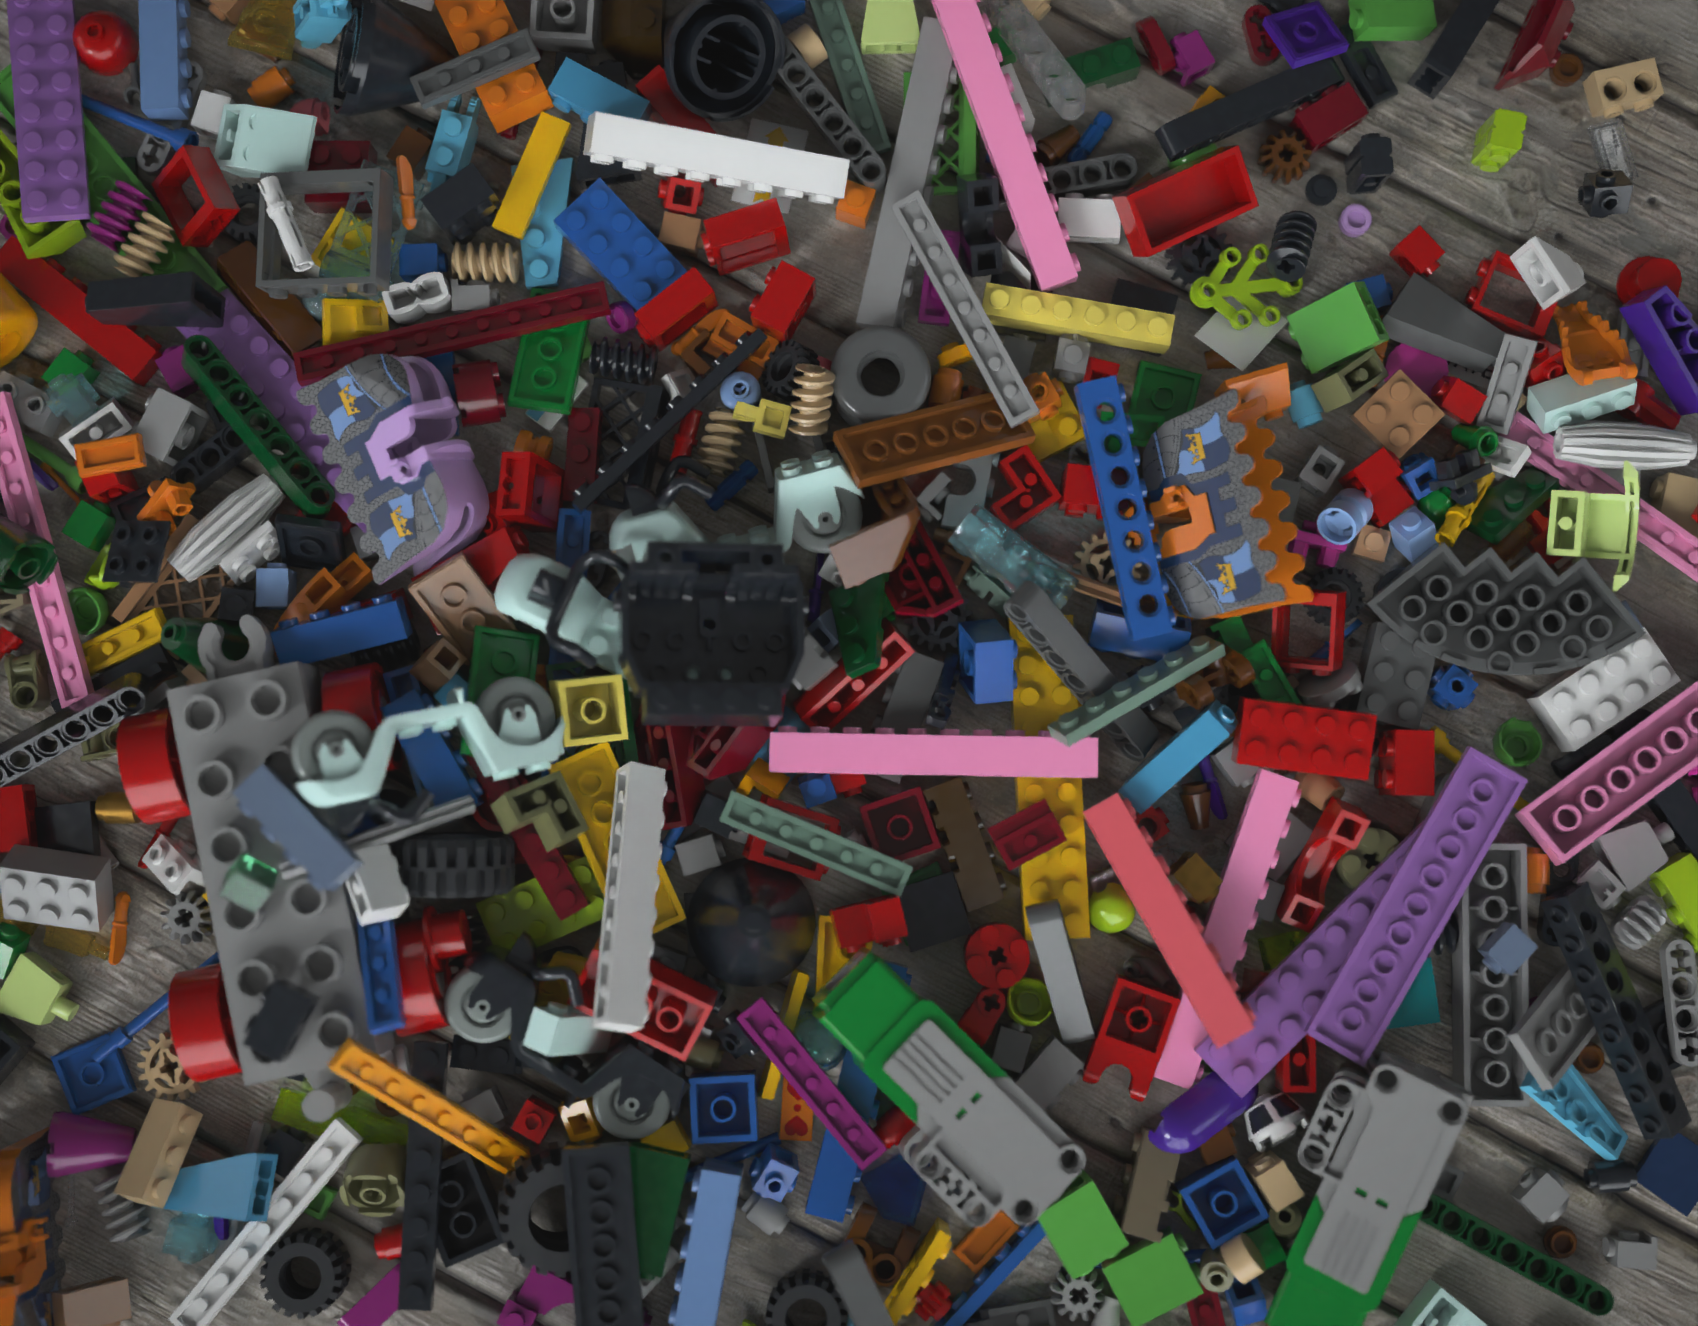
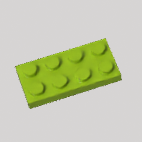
(531, 911)

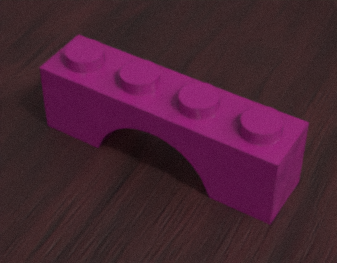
(547, 1292)

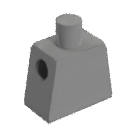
(1633, 850)

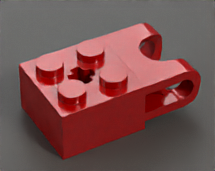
(1129, 1043)

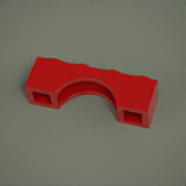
(1334, 834)

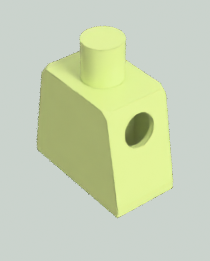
(890, 27)
(36, 992)

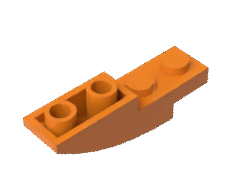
(329, 589)

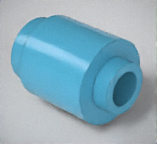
(1305, 406)

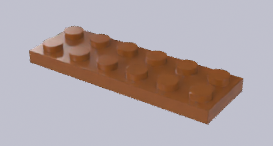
(928, 439)

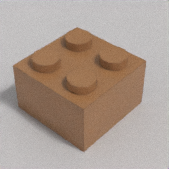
(1397, 414)

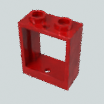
(219, 204)
(745, 237)
(1502, 263)
(675, 310)
(516, 503)
(1281, 628)
(755, 846)

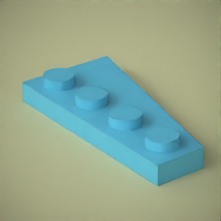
(543, 243)
(1580, 1111)

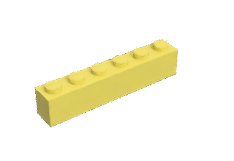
(1070, 315)

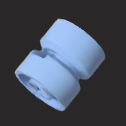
(1345, 516)

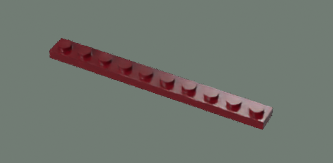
(459, 330)

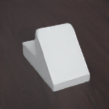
(1508, 458)

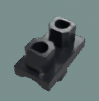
(1459, 475)

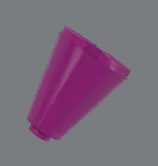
(86, 1144)

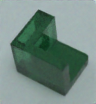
(248, 882)

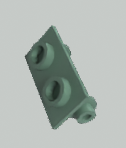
(983, 583)

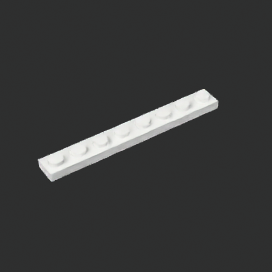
(259, 1237)

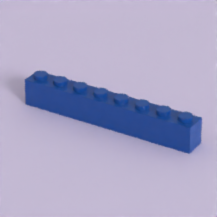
(835, 1169)

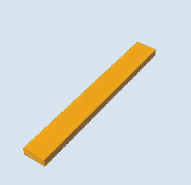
(427, 1106)

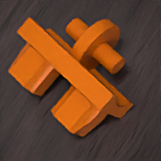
(167, 501)

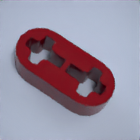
(1254, 37)
(1155, 45)

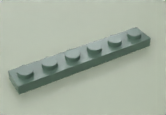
(849, 72)
(1136, 690)
(816, 843)

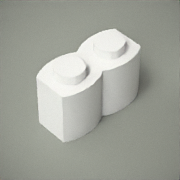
(411, 301)

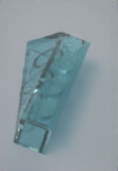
(1009, 556)

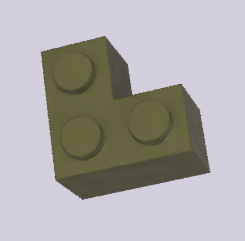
(547, 806)

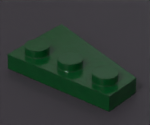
(1510, 504)
(858, 623)

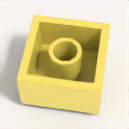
(590, 708)

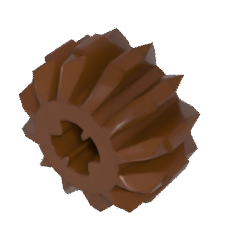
(1291, 148)

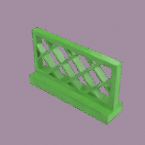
(968, 141)

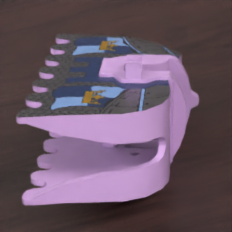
(408, 481)

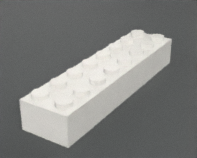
(715, 156)

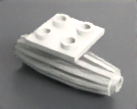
(1611, 442)
(233, 534)

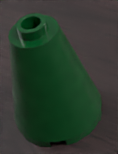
(23, 558)
(182, 636)

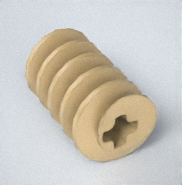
(144, 247)
(485, 263)
(814, 400)
(720, 441)

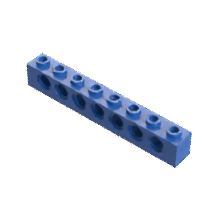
(1110, 393)

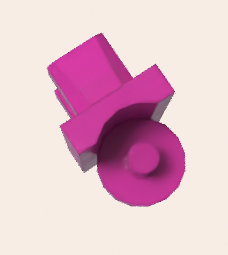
(1328, 552)

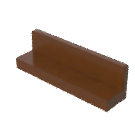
(283, 319)

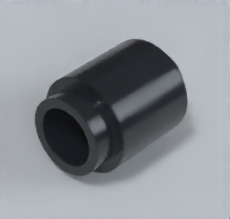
(1610, 1176)

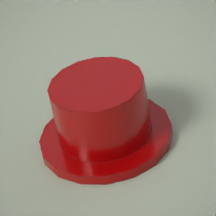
(1645, 274)
(446, 935)

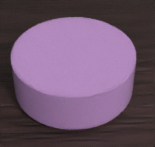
(1355, 220)

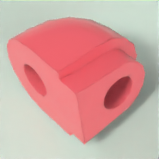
(315, 107)

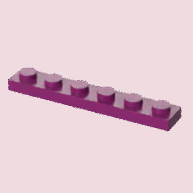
(812, 1083)

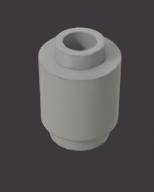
(766, 1213)

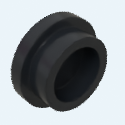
(1321, 190)

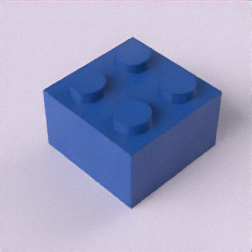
(987, 661)
(724, 1107)
(1221, 1200)

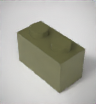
(1349, 380)

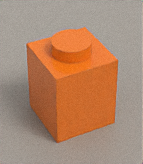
(856, 205)

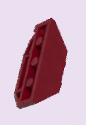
(1537, 42)
(921, 580)
(668, 749)
(726, 749)

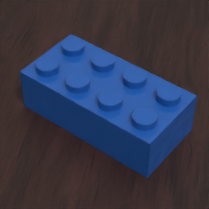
(618, 245)

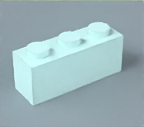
(1566, 403)
(564, 1031)

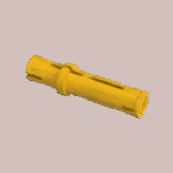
(1459, 516)

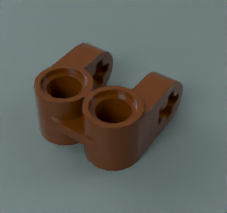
(1231, 669)
(875, 1252)

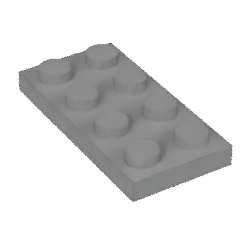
(1553, 1030)

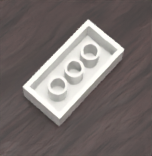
(1602, 693)

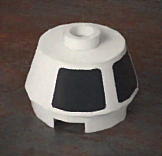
(1274, 1120)

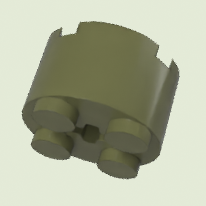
(1352, 866)
(375, 1179)

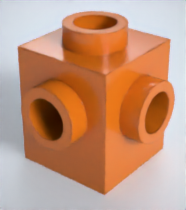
(1050, 391)

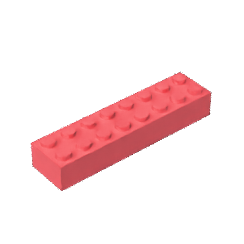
(1168, 921)

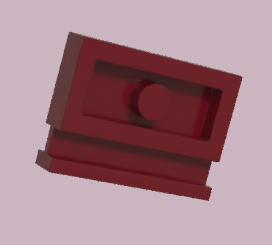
(1027, 834)

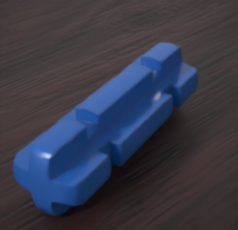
(1090, 137)
(732, 485)

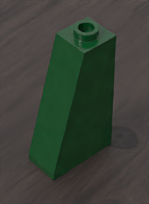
(658, 1190)

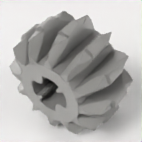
(180, 909)
(1638, 922)
(1077, 1304)

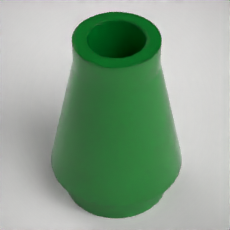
(1476, 437)

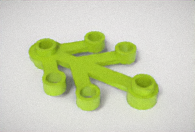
(1241, 289)

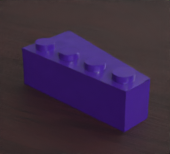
(1669, 343)

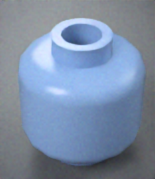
(738, 383)

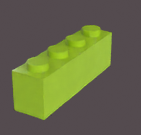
(37, 238)
(1678, 887)

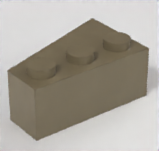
(1144, 1188)

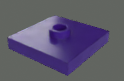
(1305, 34)

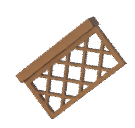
(142, 593)

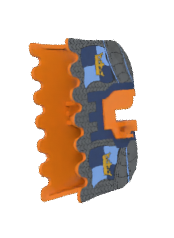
(1216, 474)
(28, 1233)

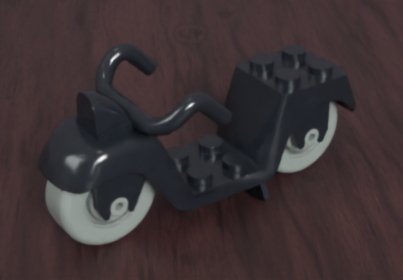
(496, 996)

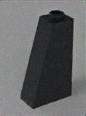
(1451, 46)
(611, 174)
(156, 301)

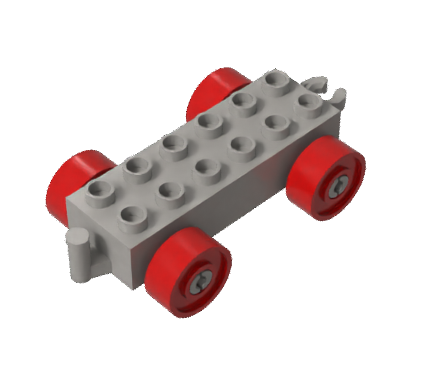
(188, 765)

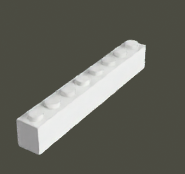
(630, 898)

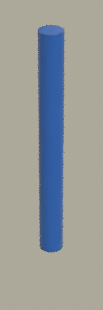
(740, 1153)

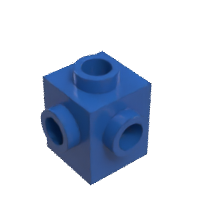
(1441, 689)
(774, 1172)

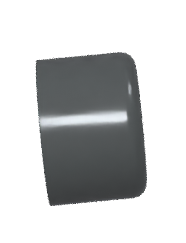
(856, 352)

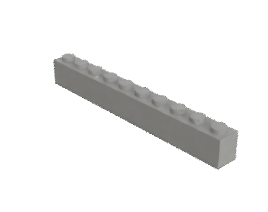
(911, 170)

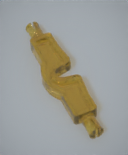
(67, 939)

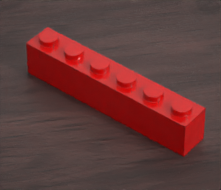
(65, 301)

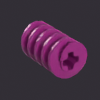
(118, 215)

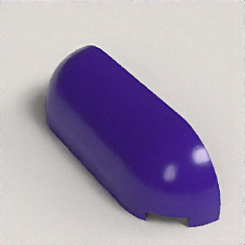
(1199, 1115)

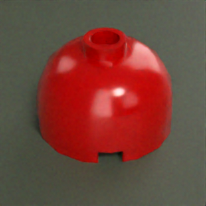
(105, 42)

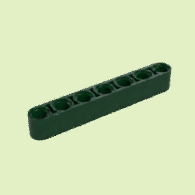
(256, 413)
(1520, 1258)

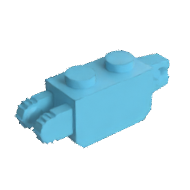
(320, 20)
(453, 141)

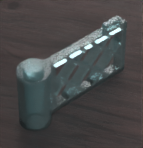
(349, 263)

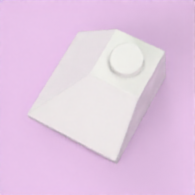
(1547, 271)

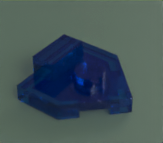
(896, 1190)

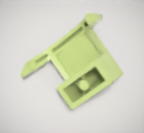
(1597, 525)

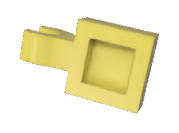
(768, 418)

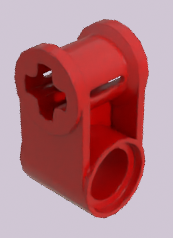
(980, 1020)

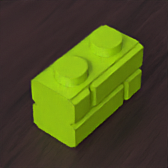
(1498, 139)

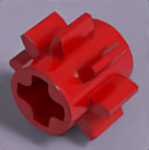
(932, 1301)

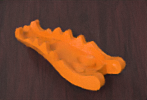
(1590, 346)

